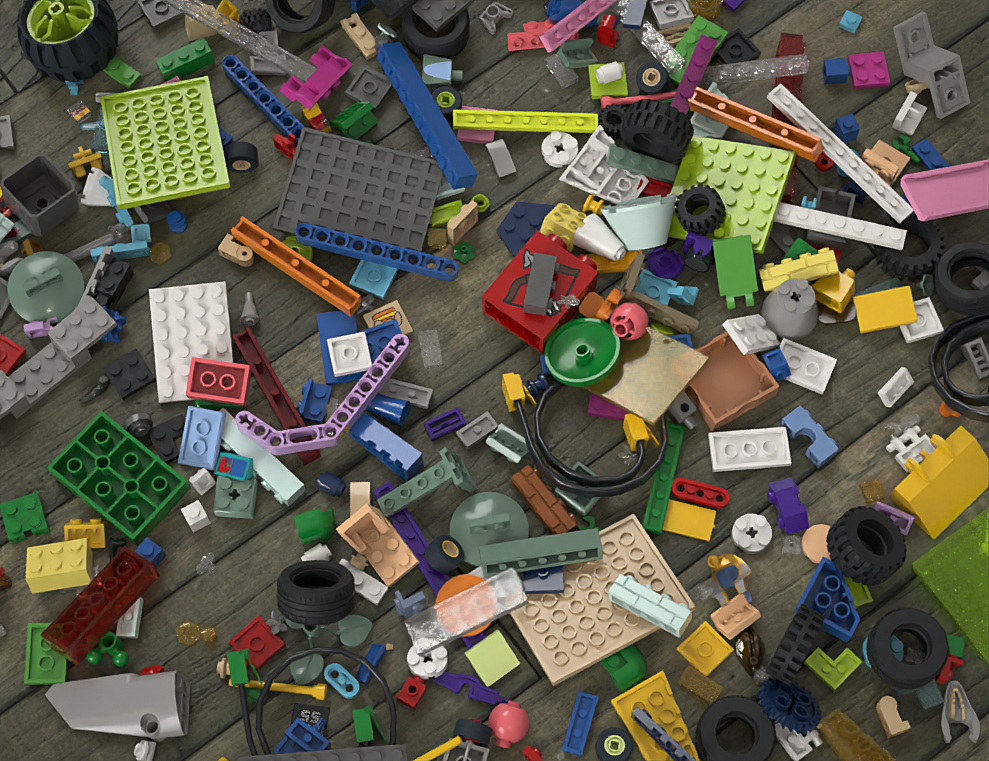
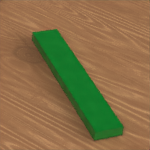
(663, 482)

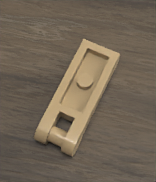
(360, 35)

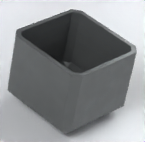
(39, 182)

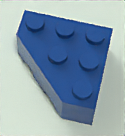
(831, 597)

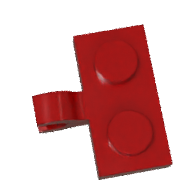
(286, 145)

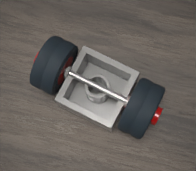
(474, 737)

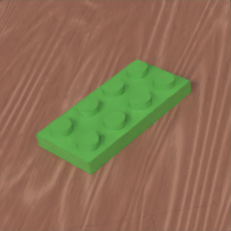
(690, 39)

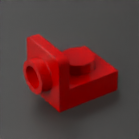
(946, 673)

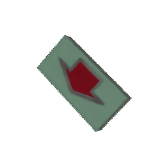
(17, 233)

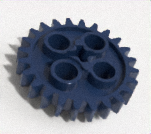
(802, 711)

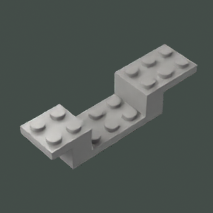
(56, 360)

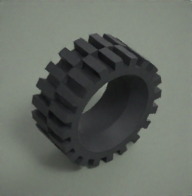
(909, 266)

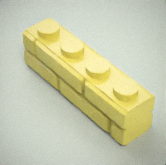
(806, 268)

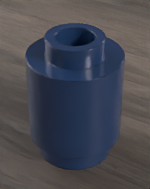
(331, 484)

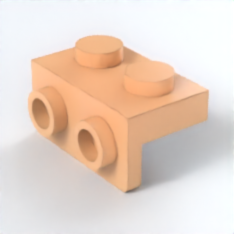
(735, 616)

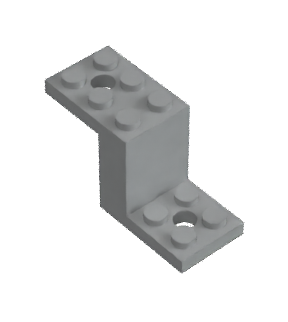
(931, 65)

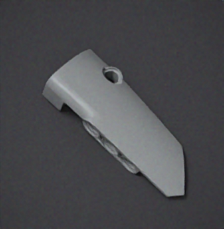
(126, 704)

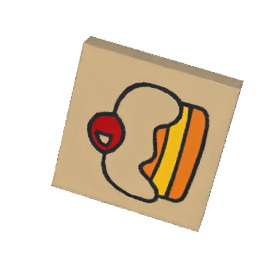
(387, 313)

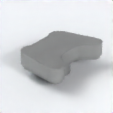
(493, 15)

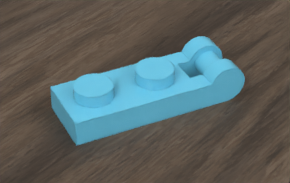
(122, 215)

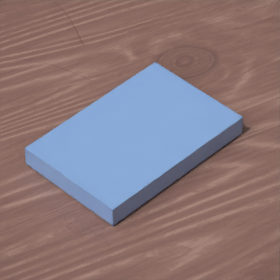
(201, 437)

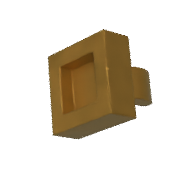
(31, 247)

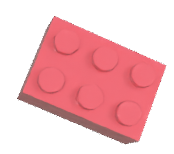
(218, 381)

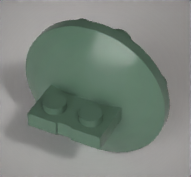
(45, 287)
(485, 521)

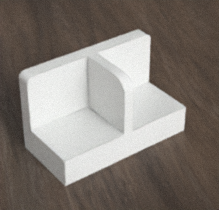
(909, 115)

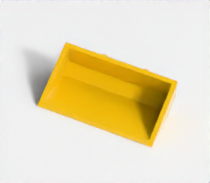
(943, 482)

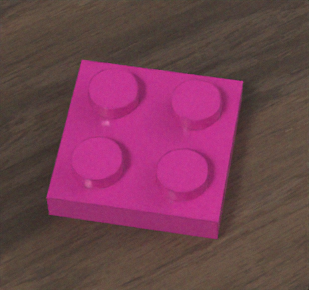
(868, 70)

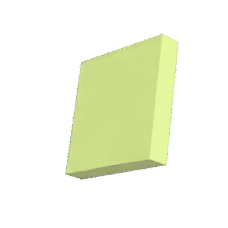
(492, 658)

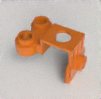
(595, 307)

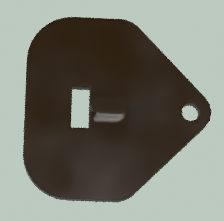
(827, 318)

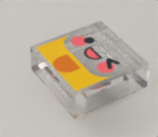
(79, 112)

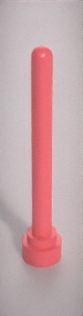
(606, 100)

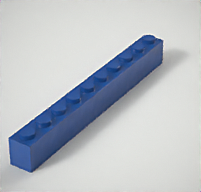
(427, 115)

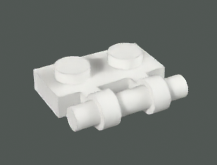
(912, 450)
(796, 744)

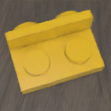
(94, 531)

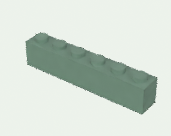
(541, 552)

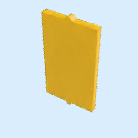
(689, 520)

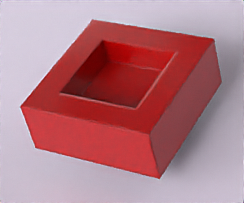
(532, 754)

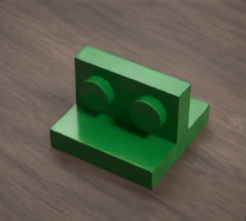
(355, 120)

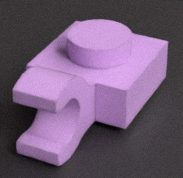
(38, 329)

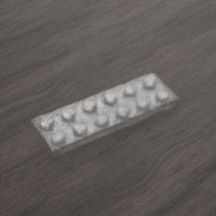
(466, 611)

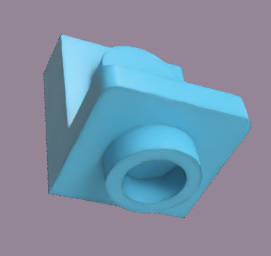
(683, 295)

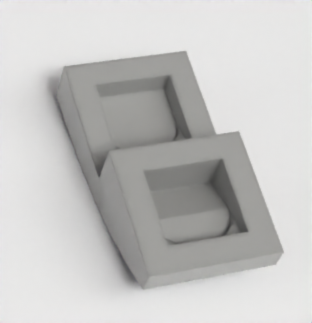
(500, 157)

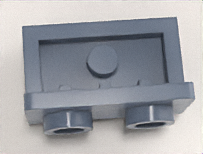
(411, 605)

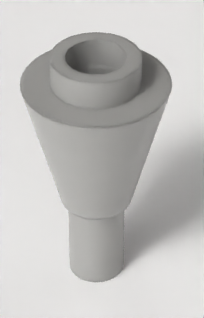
(249, 314)

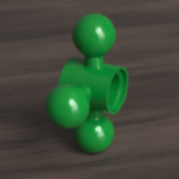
(120, 657)

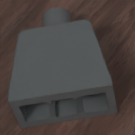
(682, 411)

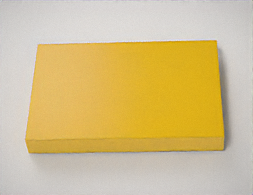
(885, 309)

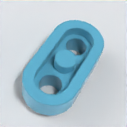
(342, 681)

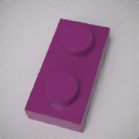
(602, 408)

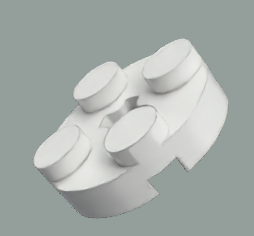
(559, 139)
(744, 541)
(430, 668)

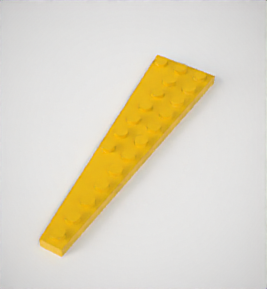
(658, 700)

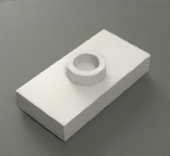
(895, 387)

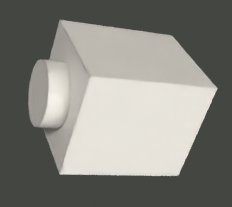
(195, 516)

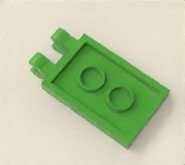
(735, 268)

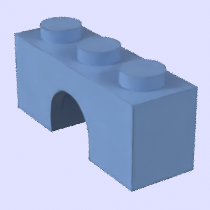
(801, 423)

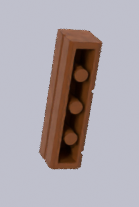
(543, 502)

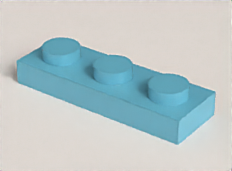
(124, 251)

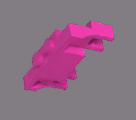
(321, 82)

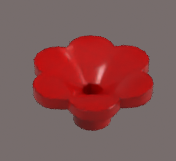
(151, 670)

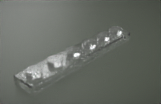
(652, 40)
(757, 69)

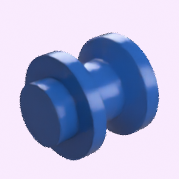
(177, 222)

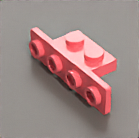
(531, 36)

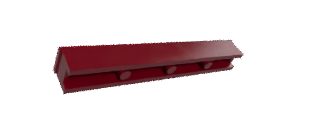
(273, 390)

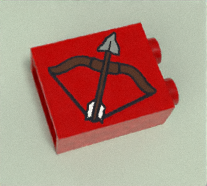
(507, 294)

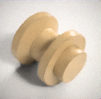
(223, 668)

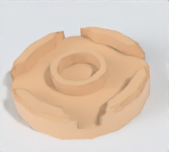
(815, 544)

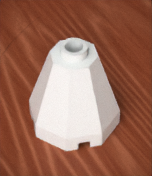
(94, 193)

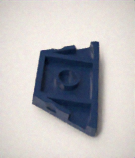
(522, 224)

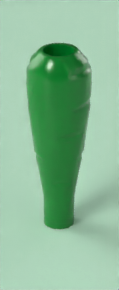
(214, 405)

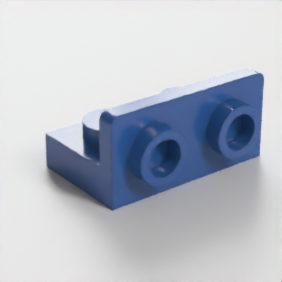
(314, 401)

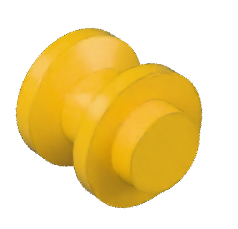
(593, 206)

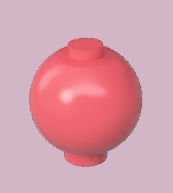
(629, 321)
(508, 723)

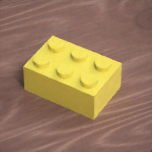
(59, 565)

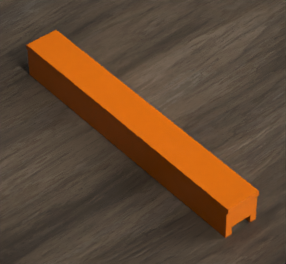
(756, 124)
(297, 266)

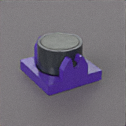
(698, 252)

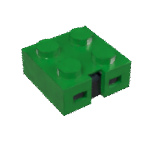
(24, 518)

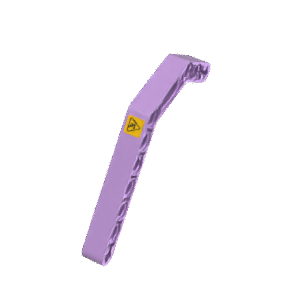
(343, 410)

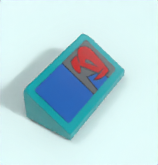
(234, 466)

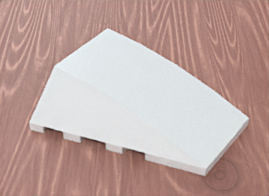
(595, 176)

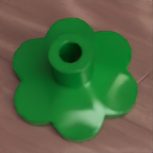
(464, 252)

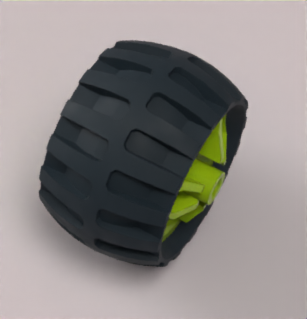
(68, 37)

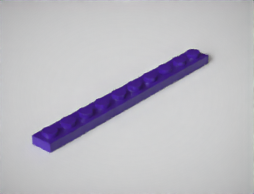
(417, 543)

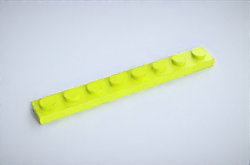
(525, 121)

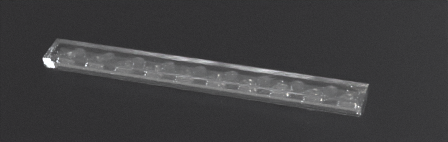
(244, 37)

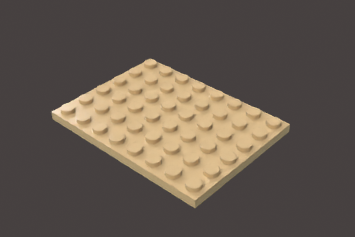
(582, 624)

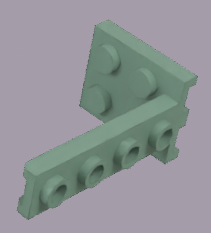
(450, 468)

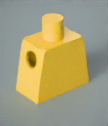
(835, 290)

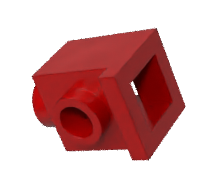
(412, 699)

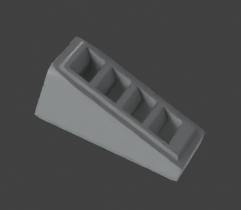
(969, 355)

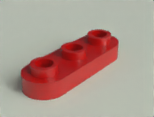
(709, 493)

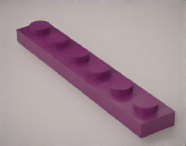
(694, 73)

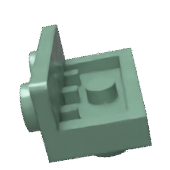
(577, 53)
(508, 443)

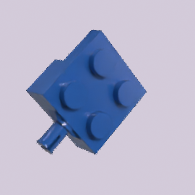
(303, 738)

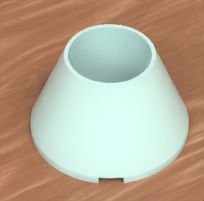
(641, 221)

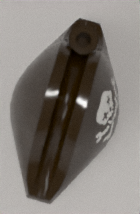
(749, 649)

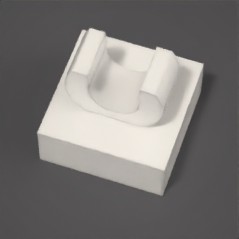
(202, 481)

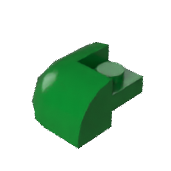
(316, 525)
(626, 667)

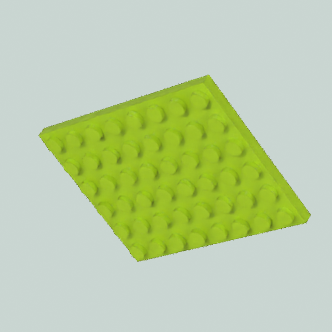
(164, 142)

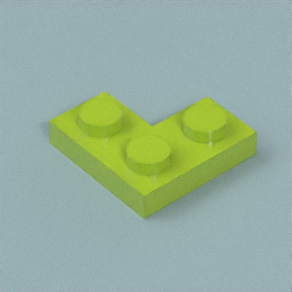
(832, 672)

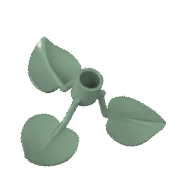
(353, 631)

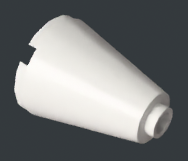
(599, 239)

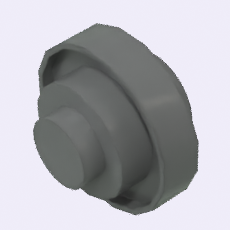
(138, 424)

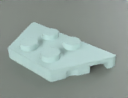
(706, 126)

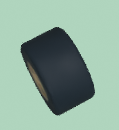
(658, 79)
(241, 157)
(444, 554)

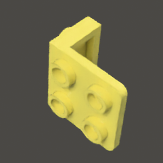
(563, 222)

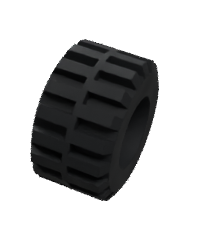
(696, 198)

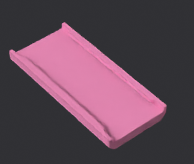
(948, 190)

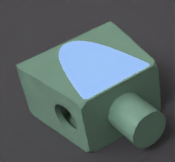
(439, 72)

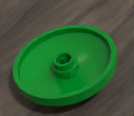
(582, 352)

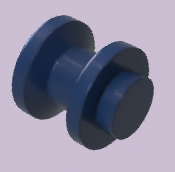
(537, 385)

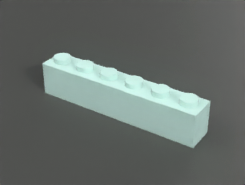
(265, 465)

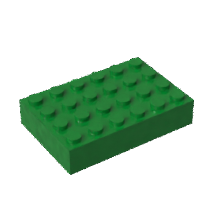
(119, 478)

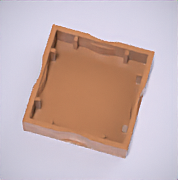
(729, 383)

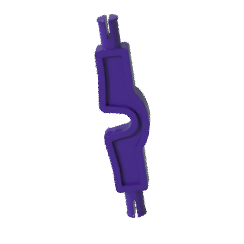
(477, 691)

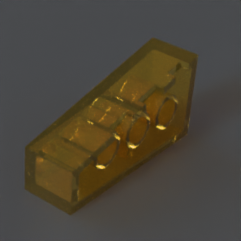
(849, 740)

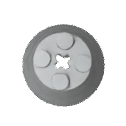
(791, 310)

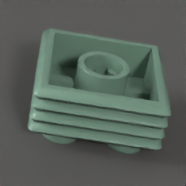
(579, 503)
(241, 507)

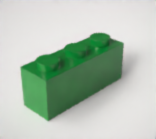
(185, 60)

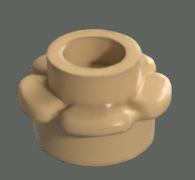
(359, 561)

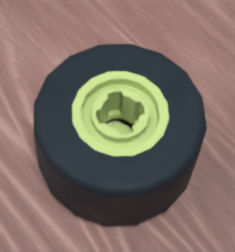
(609, 751)

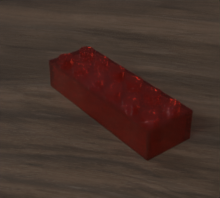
(100, 605)

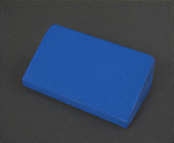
(374, 656)

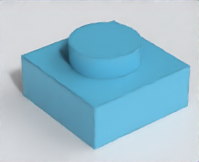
(850, 21)
(140, 232)

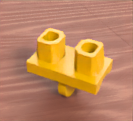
(78, 165)

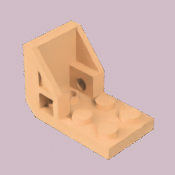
(379, 542)

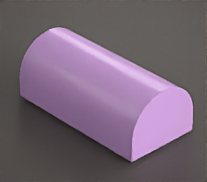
(899, 517)

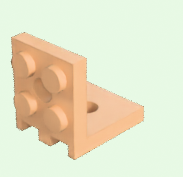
(885, 161)

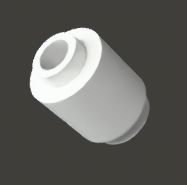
(609, 72)
(317, 553)

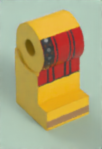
(315, 119)

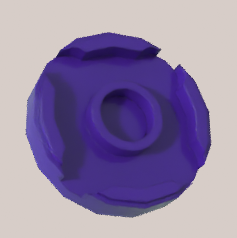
(665, 263)

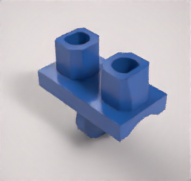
(114, 334)

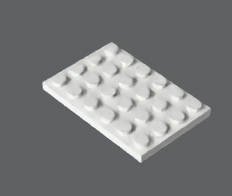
(187, 325)

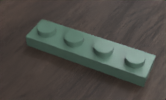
(642, 164)

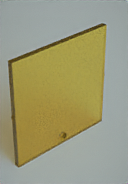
(650, 375)

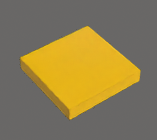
(705, 649)

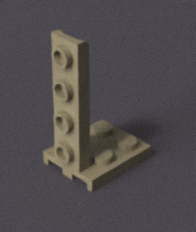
(653, 308)

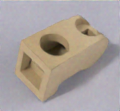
(236, 253)
(890, 717)

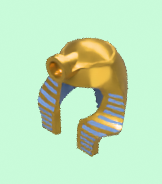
(728, 572)

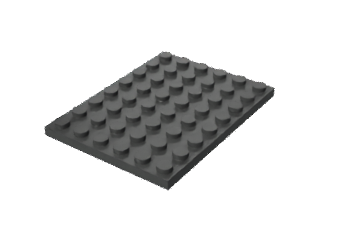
(359, 191)

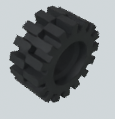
(256, 20)
(610, 112)

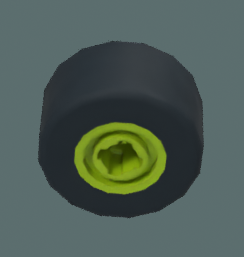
(447, 101)

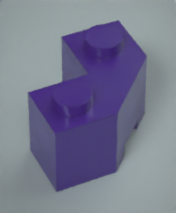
(791, 513)

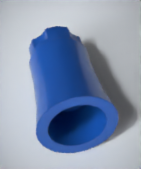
(390, 408)

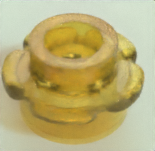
(208, 634)

